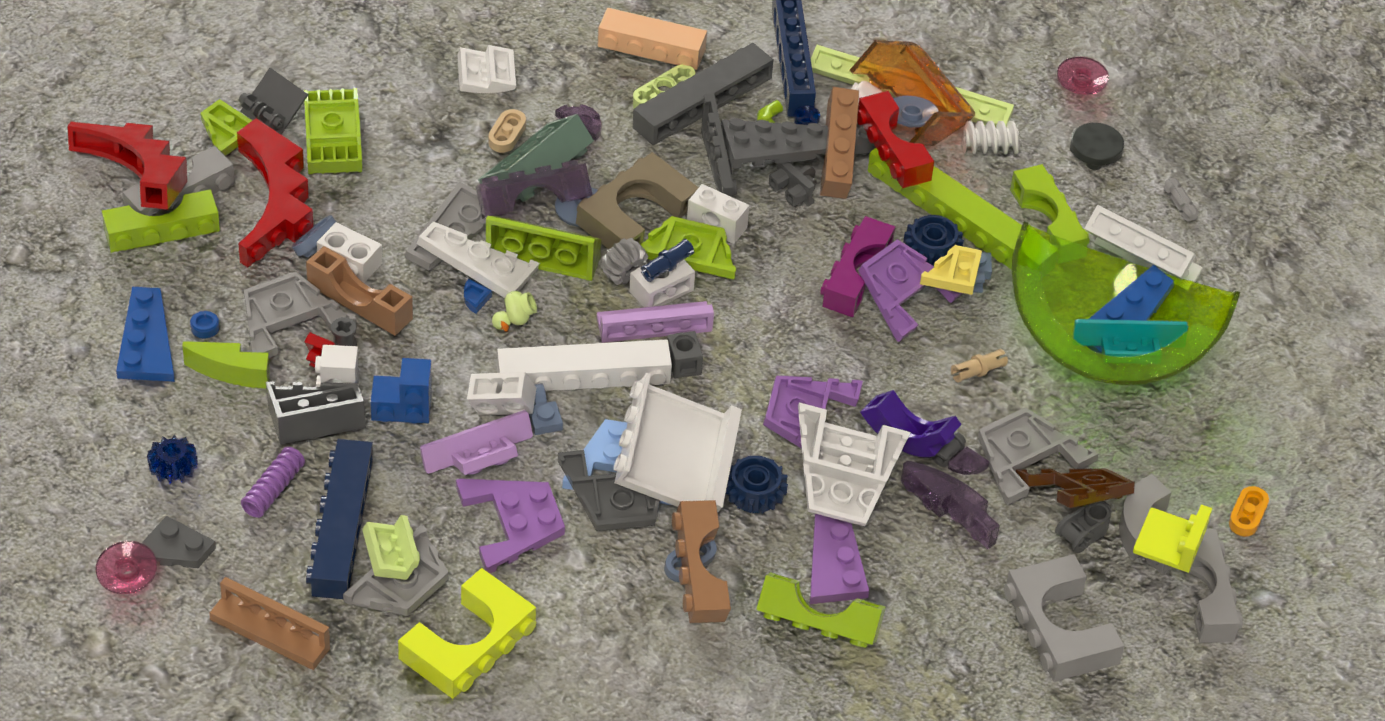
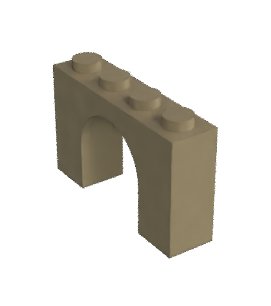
(647, 179)

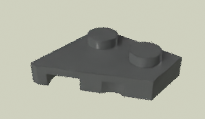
(178, 544)

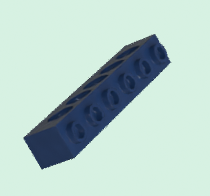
(793, 54)

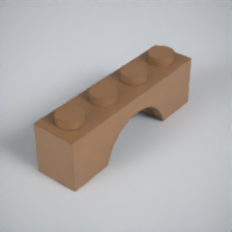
(840, 147)
(334, 278)
(705, 595)

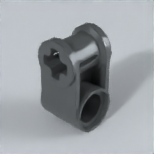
(1085, 525)

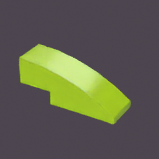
(227, 363)

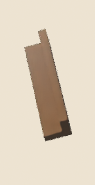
(269, 626)

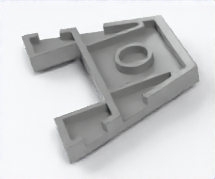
(282, 304)
(1021, 441)

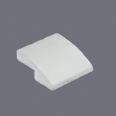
(486, 71)

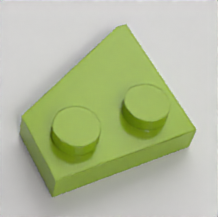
(222, 125)

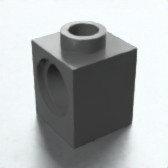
(685, 354)

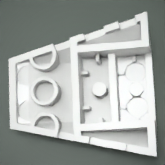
(845, 466)

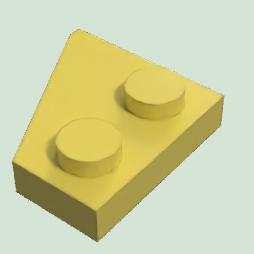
(954, 271)

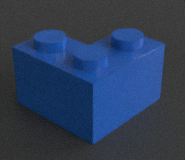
(403, 397)

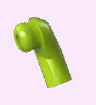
(769, 111)

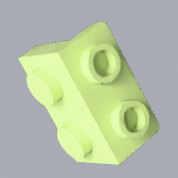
(391, 548)

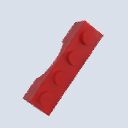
(907, 161)

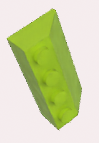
(552, 248)

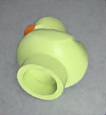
(518, 310)

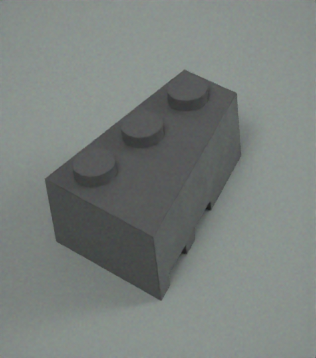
(315, 411)

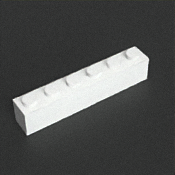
(590, 364)

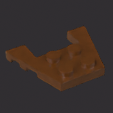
(1081, 485)

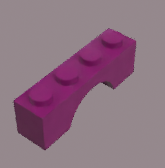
(846, 287)

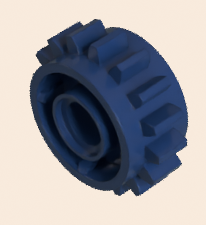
(933, 237)
(756, 484)

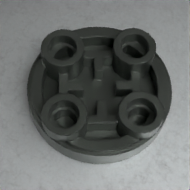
(1097, 144)

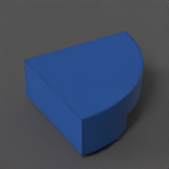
(476, 295)

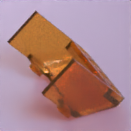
(911, 72)

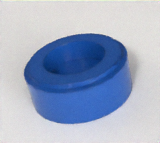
(204, 324)

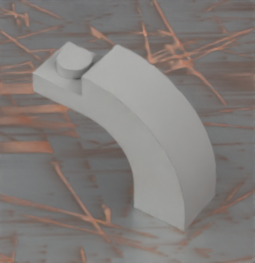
(1147, 494)

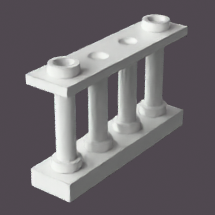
(1141, 245)

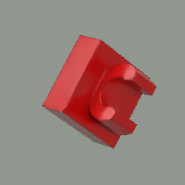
(315, 344)

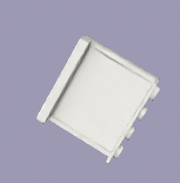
(675, 447)

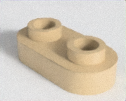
(507, 130)

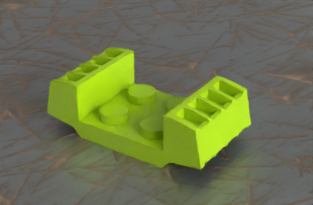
(333, 131)

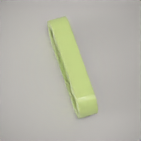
(669, 79)

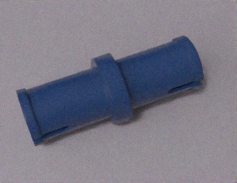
(667, 260)

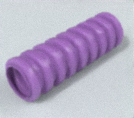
(272, 482)

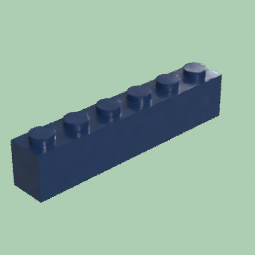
(341, 520)

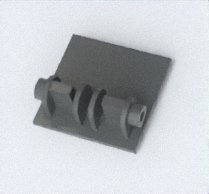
(273, 101)

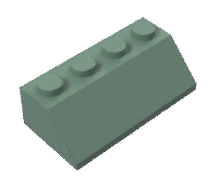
(550, 145)

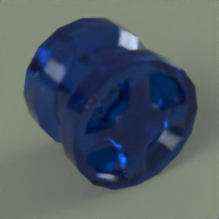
(806, 115)

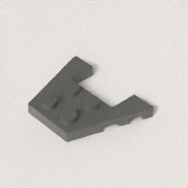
(604, 501)

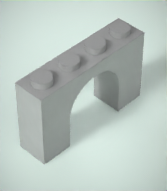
(1060, 650)

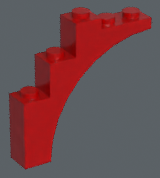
(134, 147)
(285, 212)

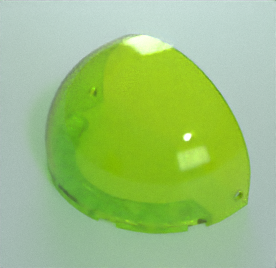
(1067, 282)

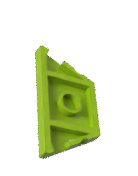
(709, 242)

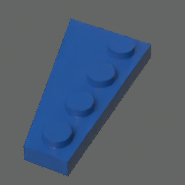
(1137, 300)
(145, 339)

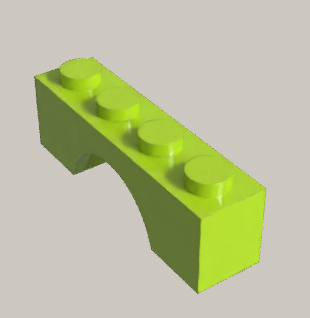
(1037, 191)
(130, 229)
(783, 599)

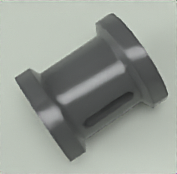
(344, 332)

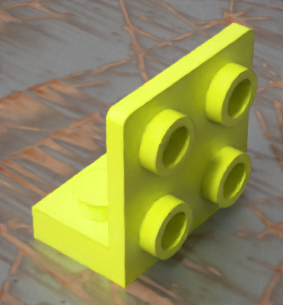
(1172, 538)

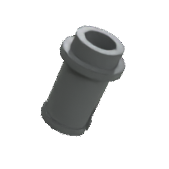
(949, 450)

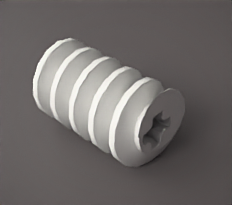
(989, 136)

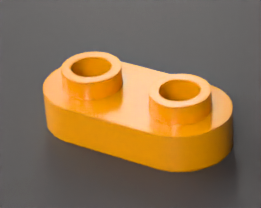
(1248, 511)

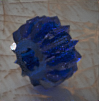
(172, 459)

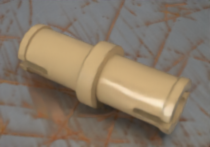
(979, 365)

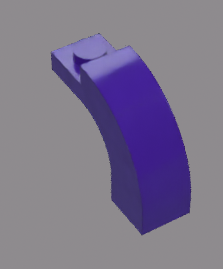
(925, 436)

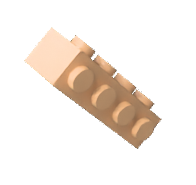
(652, 38)

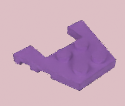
(893, 279)
(788, 391)
(525, 512)

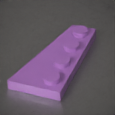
(836, 563)

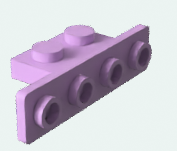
(479, 446)

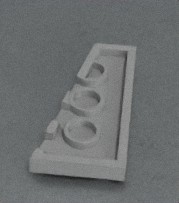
(457, 212)

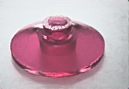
(1082, 75)
(126, 557)

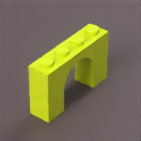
(455, 666)

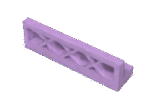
(654, 321)

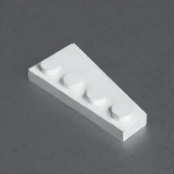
(487, 266)

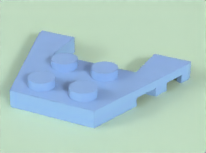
(603, 449)

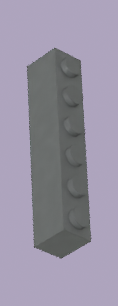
(684, 102)

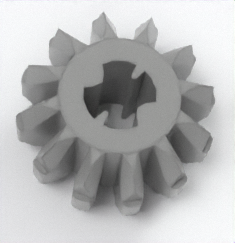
(622, 260)

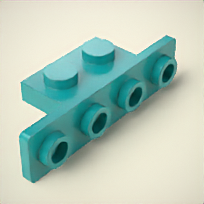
(1127, 337)

